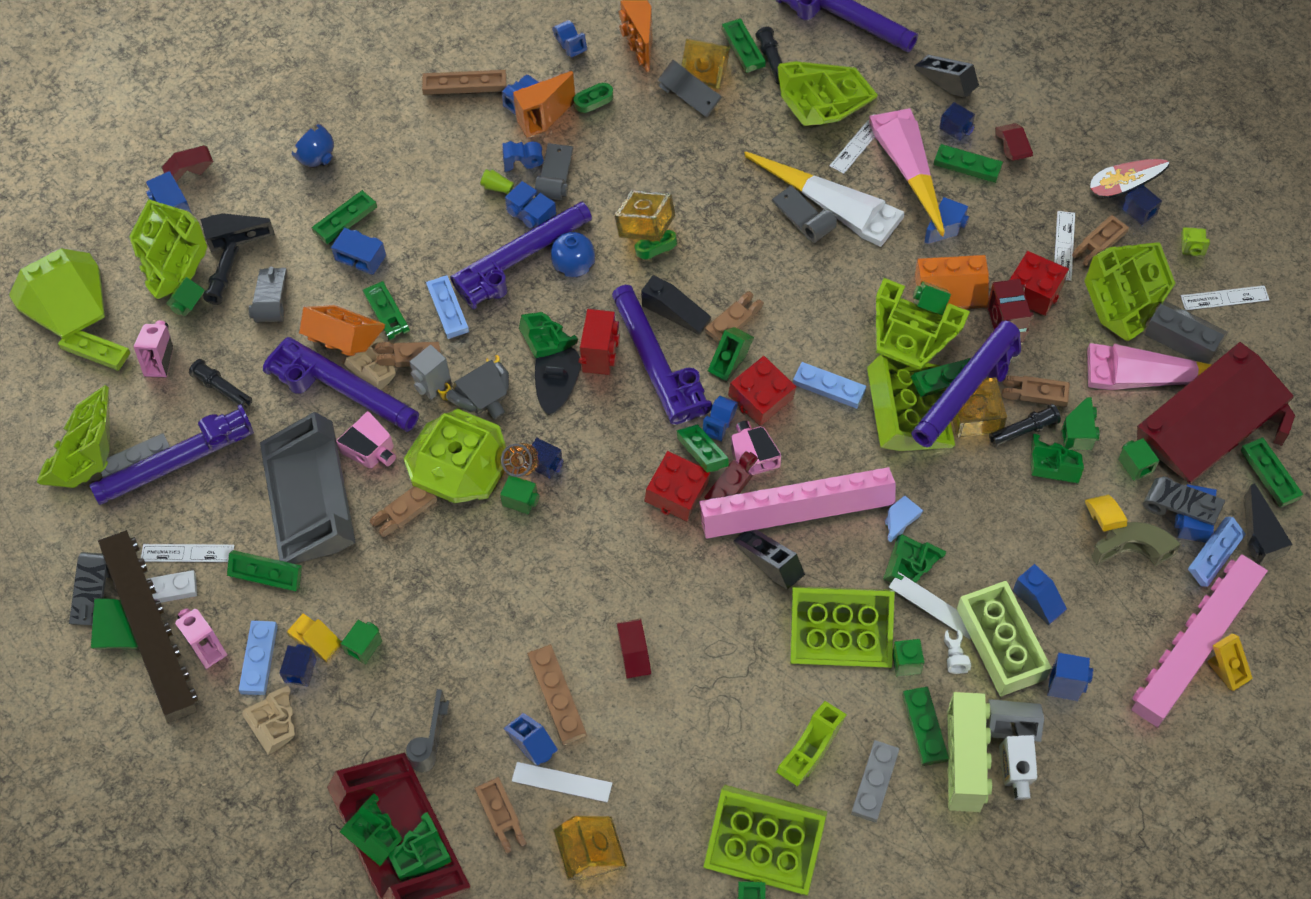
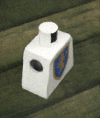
(1020, 754)

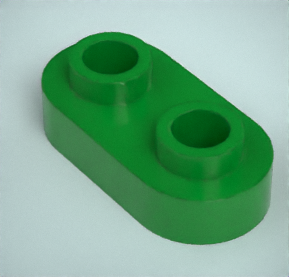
(591, 97)
(648, 249)

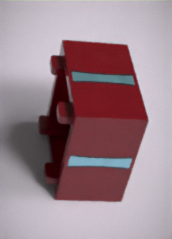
(1009, 303)

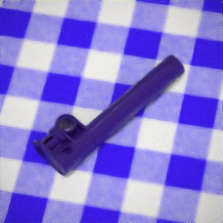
(859, 16)
(486, 276)
(296, 360)
(989, 361)
(677, 397)
(215, 434)

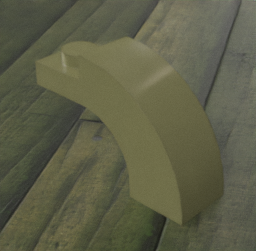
(1139, 538)

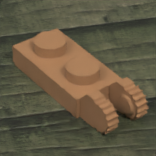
(1101, 238)
(734, 316)
(401, 352)
(1036, 390)
(403, 510)
(499, 812)

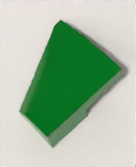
(1055, 461)
(911, 559)
(111, 626)
(372, 831)

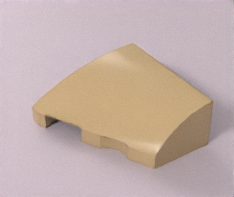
(366, 367)
(272, 720)

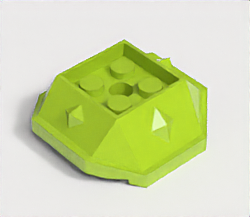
(461, 475)

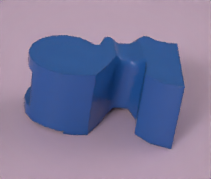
(570, 41)
(507, 93)
(528, 154)
(720, 418)

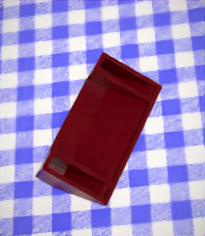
(1214, 413)
(405, 803)

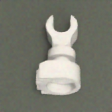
(957, 662)

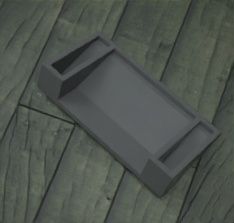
(307, 490)

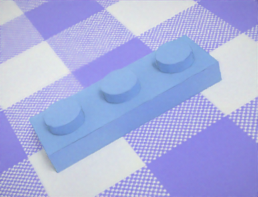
(447, 307)
(829, 385)
(1216, 551)
(258, 658)

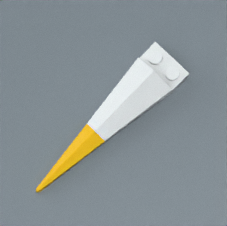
(858, 211)

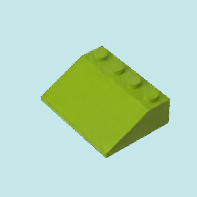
(899, 405)
(842, 626)
(765, 839)

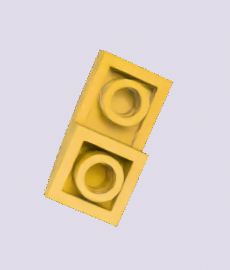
(1106, 512)

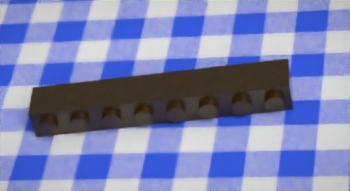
(147, 626)

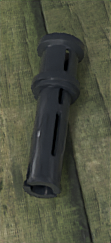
(770, 48)
(219, 280)
(212, 379)
(1035, 422)

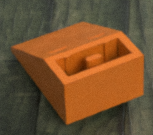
(637, 28)
(543, 103)

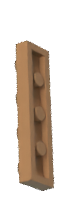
(464, 82)
(557, 694)

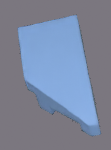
(900, 516)

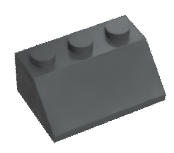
(1185, 333)

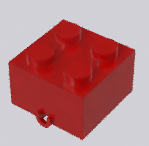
(1042, 281)
(599, 342)
(761, 391)
(677, 486)

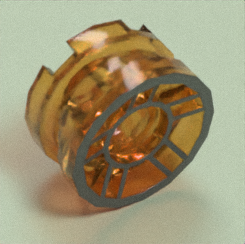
(512, 464)

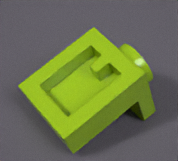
(1194, 241)

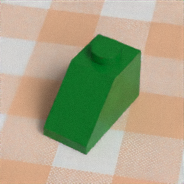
(730, 353)

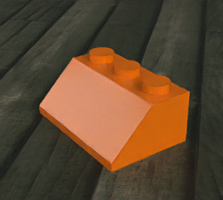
(961, 275)
(339, 328)

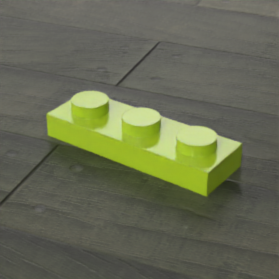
(95, 349)

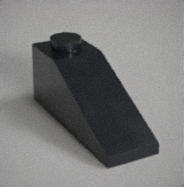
(951, 75)
(234, 228)
(673, 305)
(1264, 533)
(771, 557)

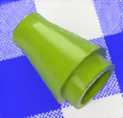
(495, 182)

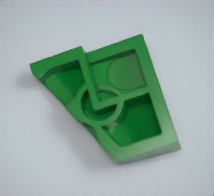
(544, 335)
(419, 852)

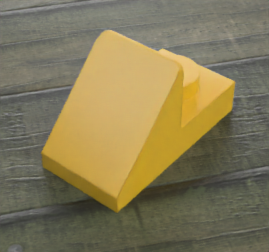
(315, 635)
(1230, 662)

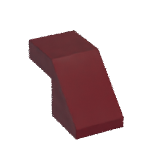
(1015, 141)
(192, 160)
(1285, 419)
(634, 648)

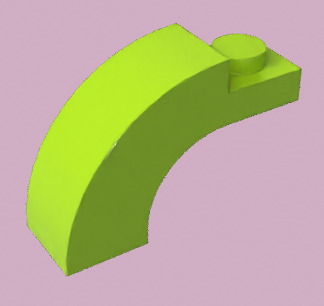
(812, 744)

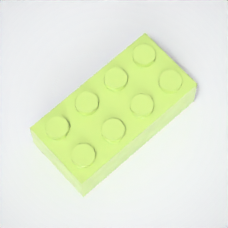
(1003, 638)
(968, 752)

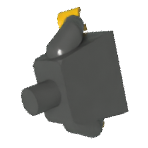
(480, 389)

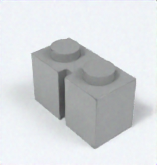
(430, 372)
(1027, 719)

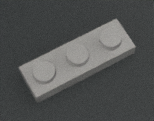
(135, 454)
(875, 781)

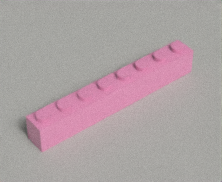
(797, 502)
(1197, 642)

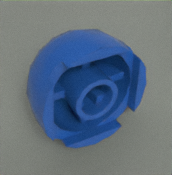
(314, 147)
(572, 254)

